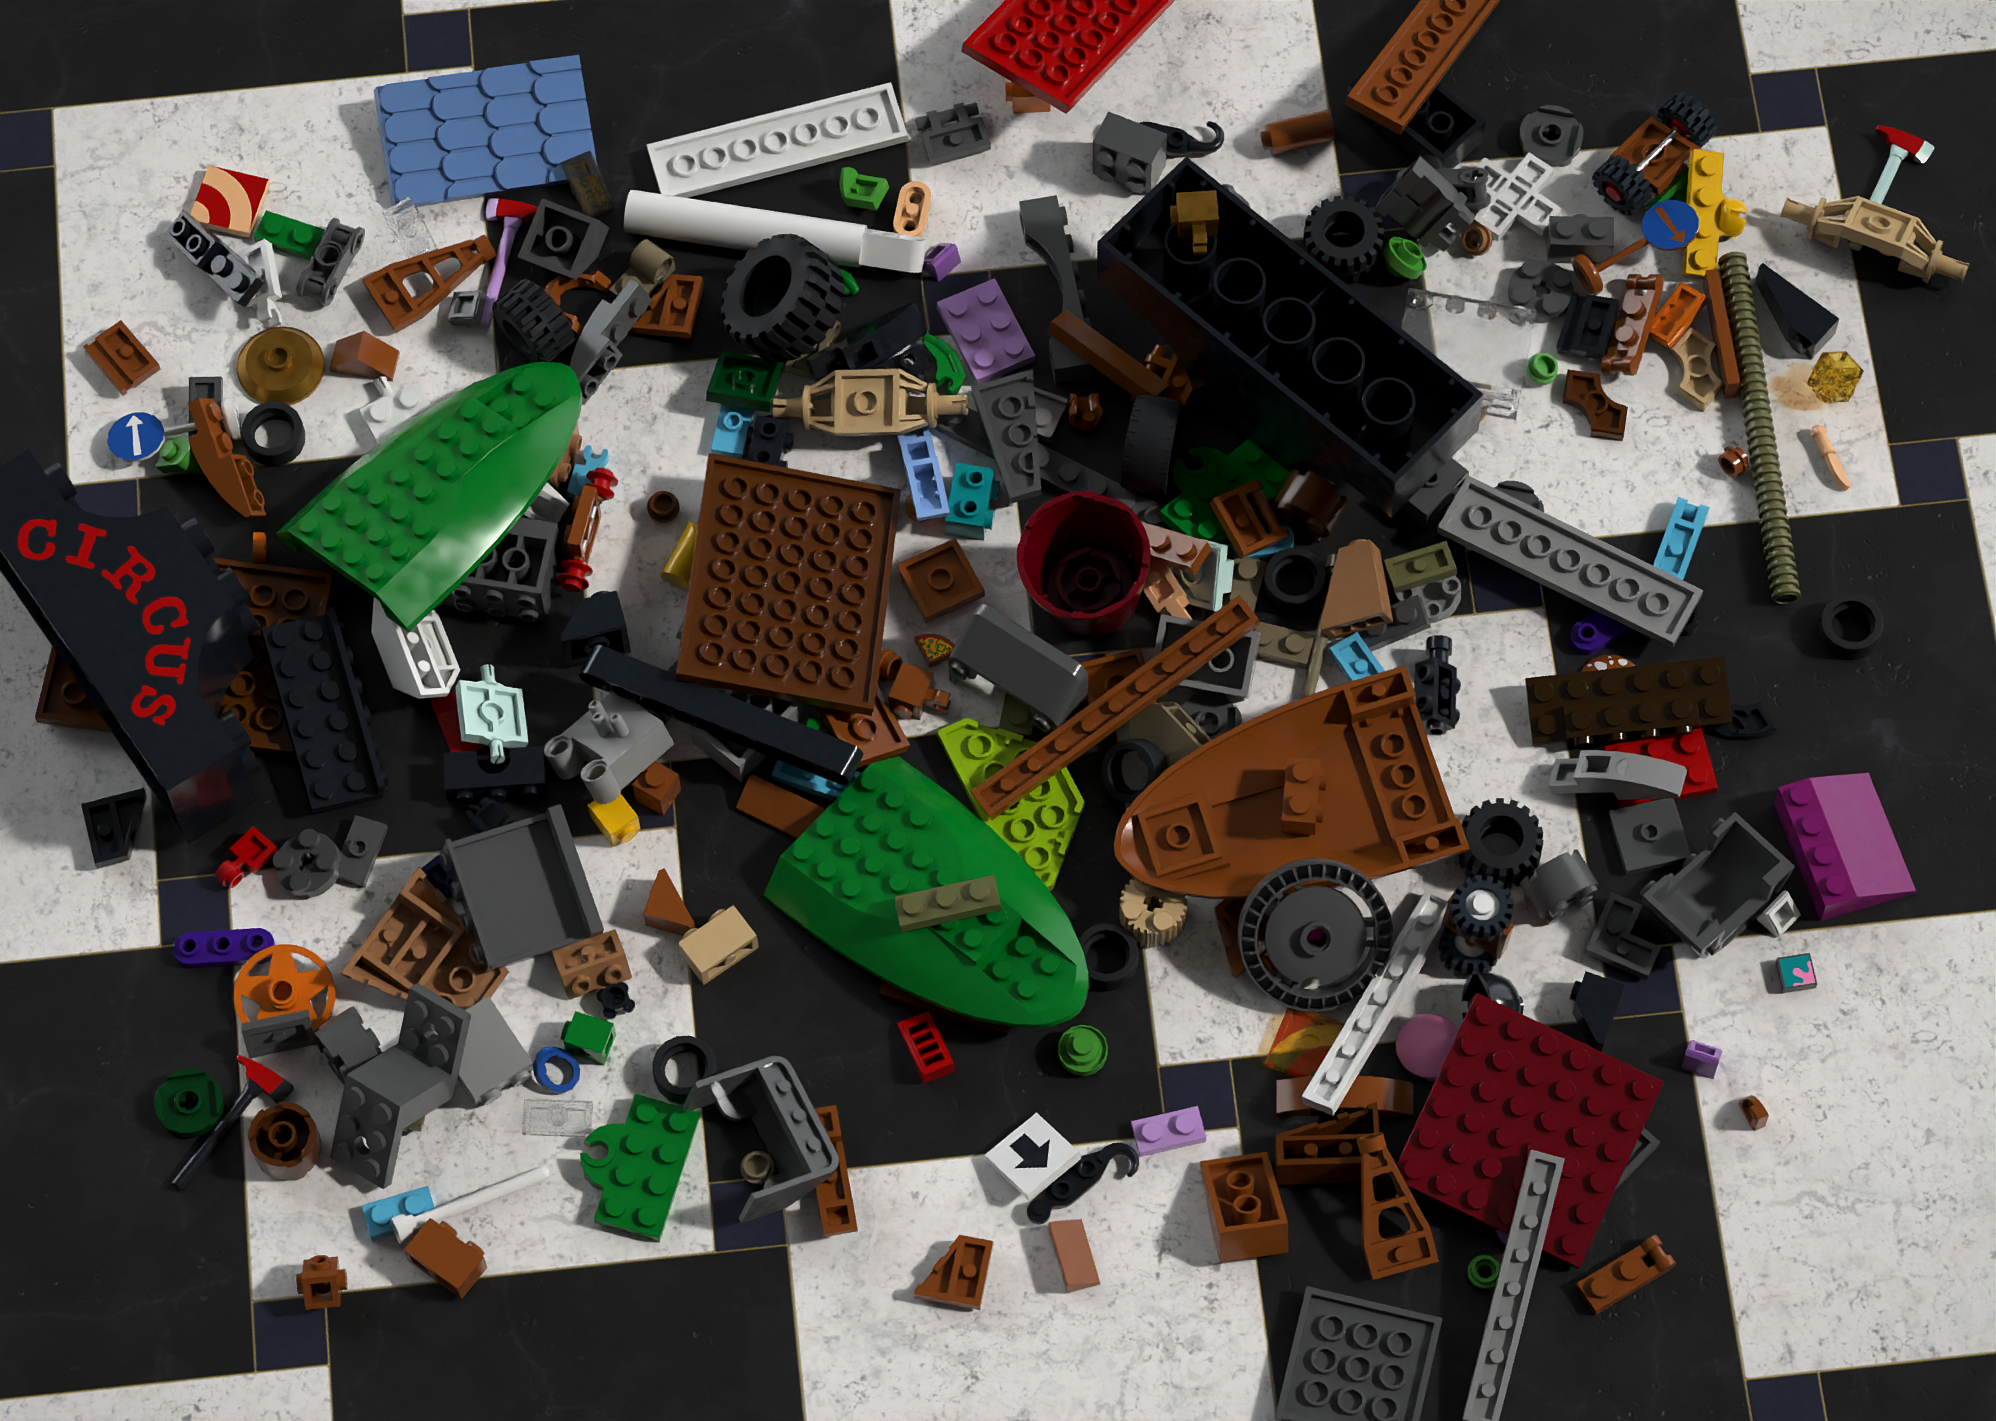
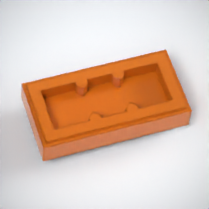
(1676, 315)

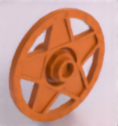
(284, 988)

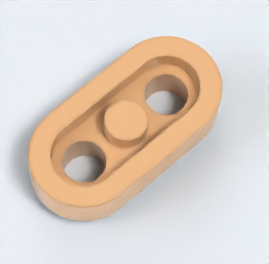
(912, 214)

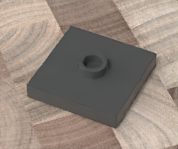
(1649, 835)

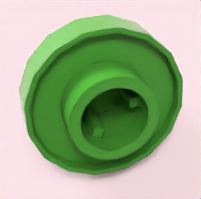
(1404, 258)
(1082, 1050)

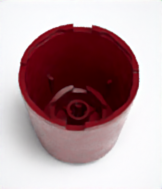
(1082, 541)

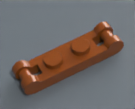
(1633, 325)

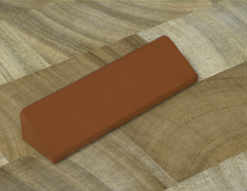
(1105, 356)
(777, 807)

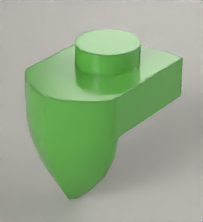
(862, 190)
(177, 456)

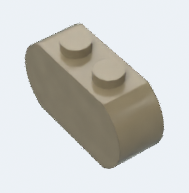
(1169, 729)

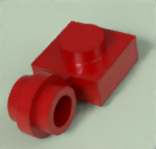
(251, 851)

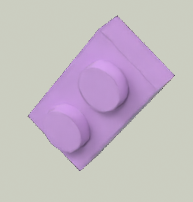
(1168, 1131)

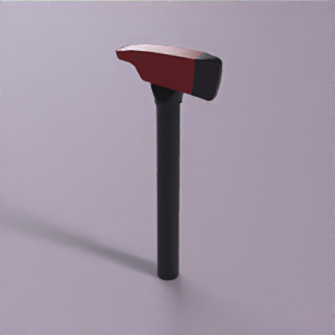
(259, 1080)

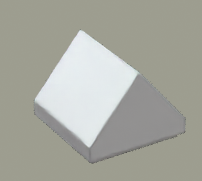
(1779, 914)

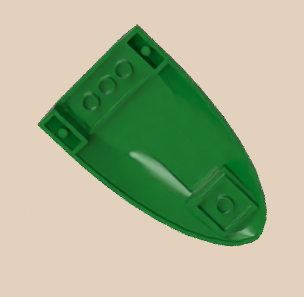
(442, 489)
(908, 835)

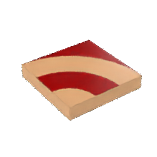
(230, 201)

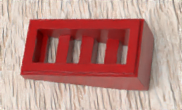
(934, 1070)

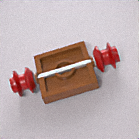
(583, 531)

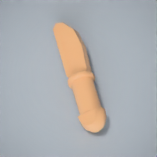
(1828, 453)

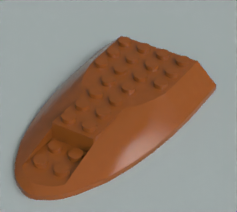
(1217, 813)

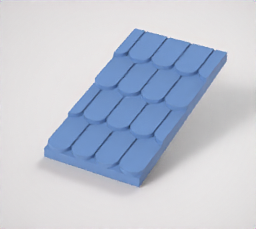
(483, 130)

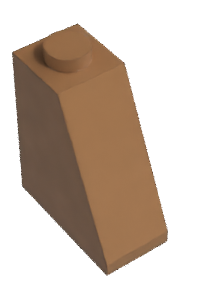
(1356, 592)

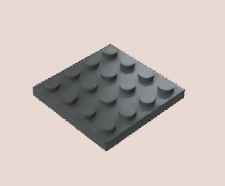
(1357, 1361)

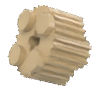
(1156, 926)

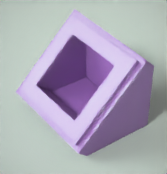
(941, 260)
(1701, 1059)

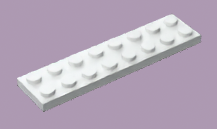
(778, 142)

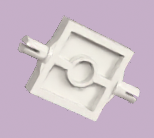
(393, 408)

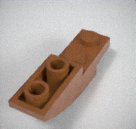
(226, 471)

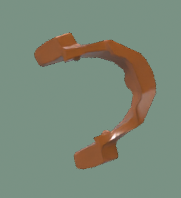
(562, 283)

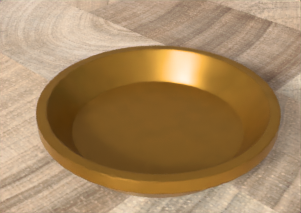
(280, 365)

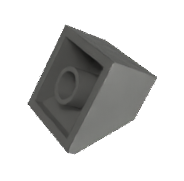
(563, 240)

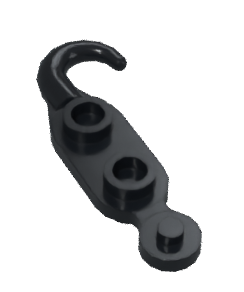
(1182, 143)
(1079, 1180)

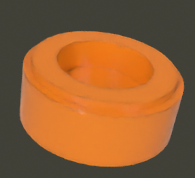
(259, 547)

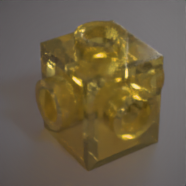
(1835, 377)

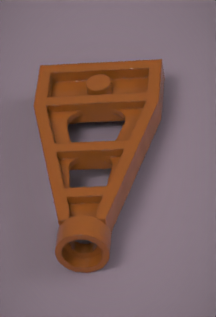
(395, 301)
(1400, 1251)

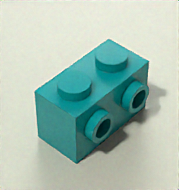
(971, 501)

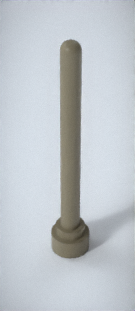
(1320, 641)

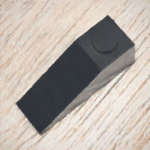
(1800, 318)

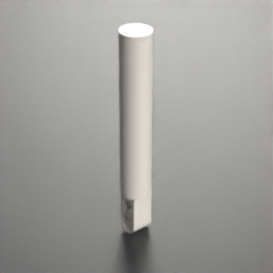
(745, 226)

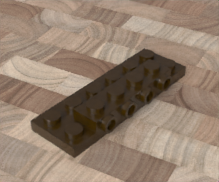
(1628, 702)

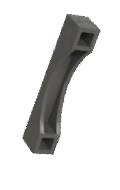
(1044, 233)

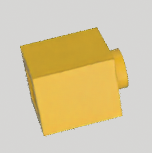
(615, 820)

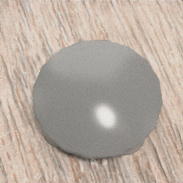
(1438, 597)

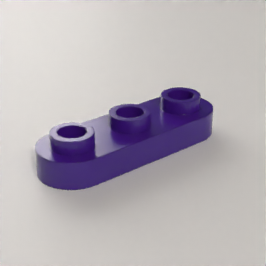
(1602, 630)
(208, 955)

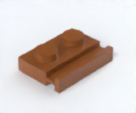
(122, 357)

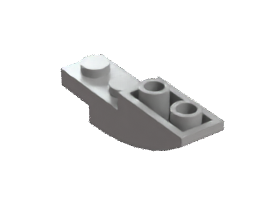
(1618, 772)

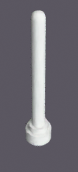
(407, 1226)

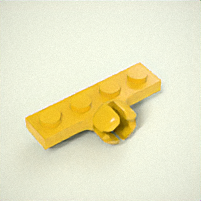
(1716, 213)

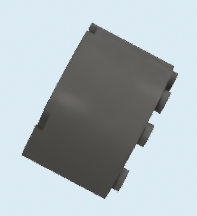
(1720, 887)

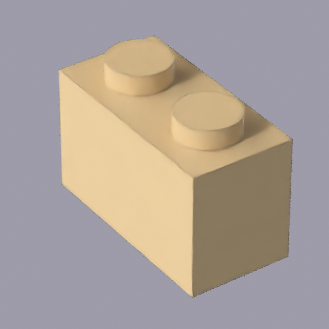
(717, 944)

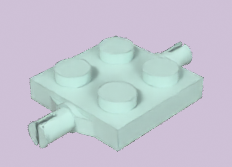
(491, 714)

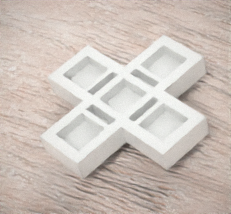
(1517, 197)

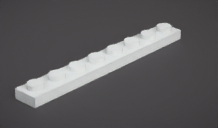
(1377, 1004)

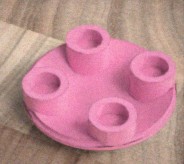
(1425, 1044)

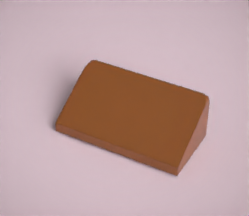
(1073, 1254)

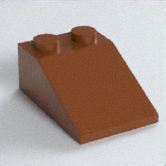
(1244, 1207)

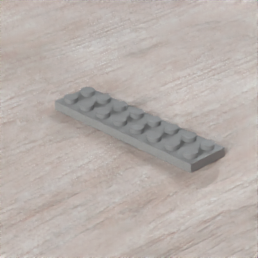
(1570, 561)

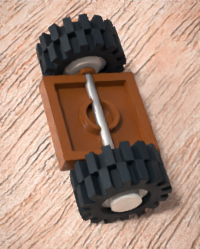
(1476, 926)

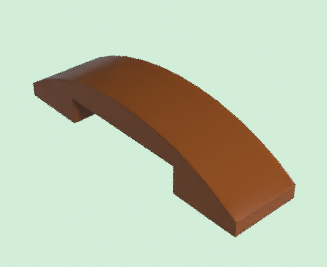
(1392, 1096)
(835, 1194)

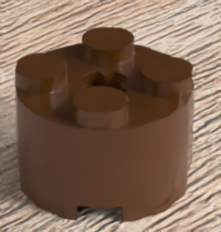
(1309, 505)
(276, 1125)

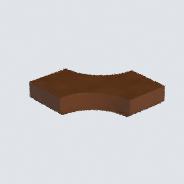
(1604, 415)

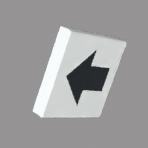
(1033, 1156)

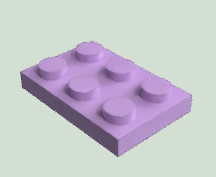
(985, 331)

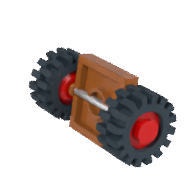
(1654, 154)

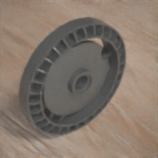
(1312, 909)

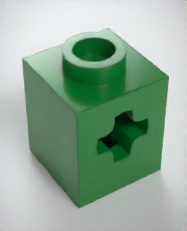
(588, 1037)

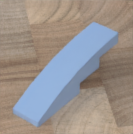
(923, 474)

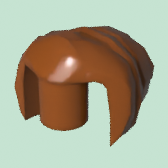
(1085, 411)

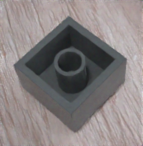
(1129, 153)

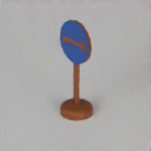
(1665, 226)

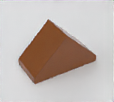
(364, 357)
(665, 907)

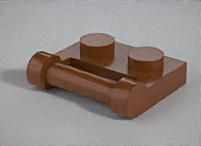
(1243, 524)

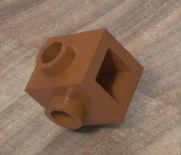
(321, 1282)

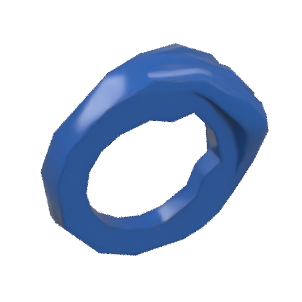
(540, 1069)

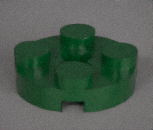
(203, 1115)

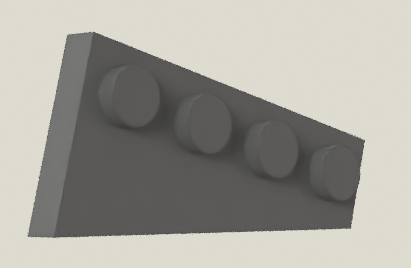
(1011, 429)

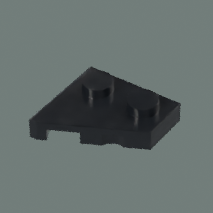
(114, 826)

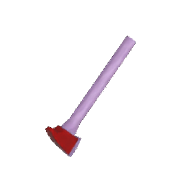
(513, 215)

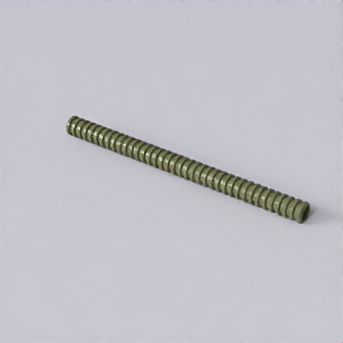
(1759, 429)

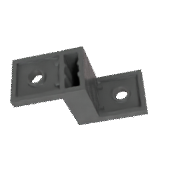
(400, 1086)

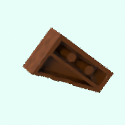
(1325, 1150)

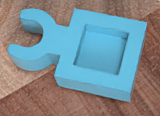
(579, 473)

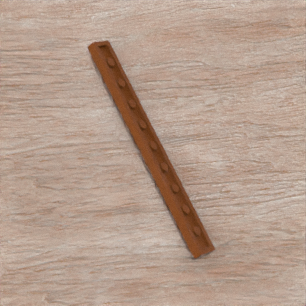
(1115, 707)

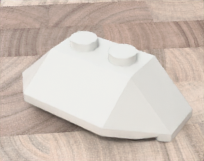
(416, 660)

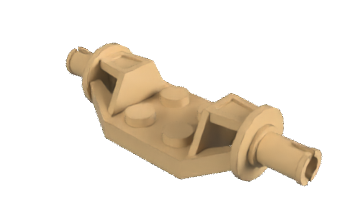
(1880, 229)
(870, 403)

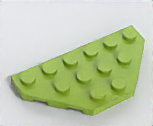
(1039, 823)

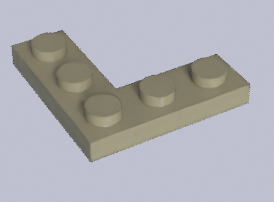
(1276, 642)

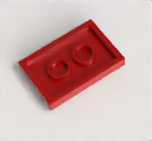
(1684, 750)

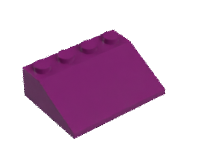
(1842, 843)

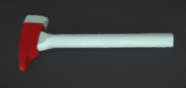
(1901, 145)

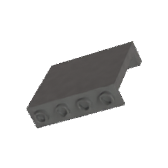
(521, 889)

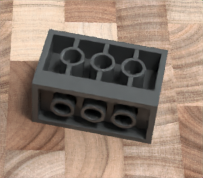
(516, 575)

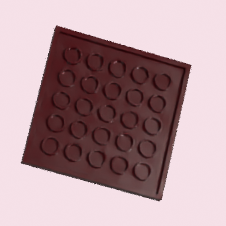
(1520, 1090)

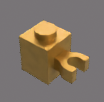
(1196, 217)

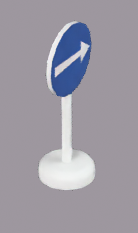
(142, 434)

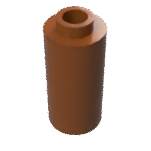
(1298, 132)

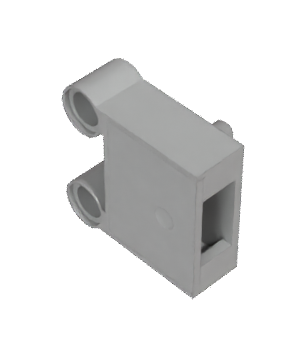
(615, 740)

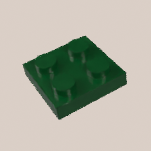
(744, 381)

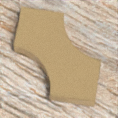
(1699, 382)

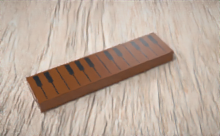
(1721, 333)

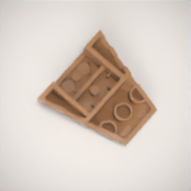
(423, 944)

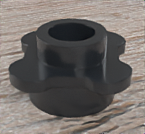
(613, 991)

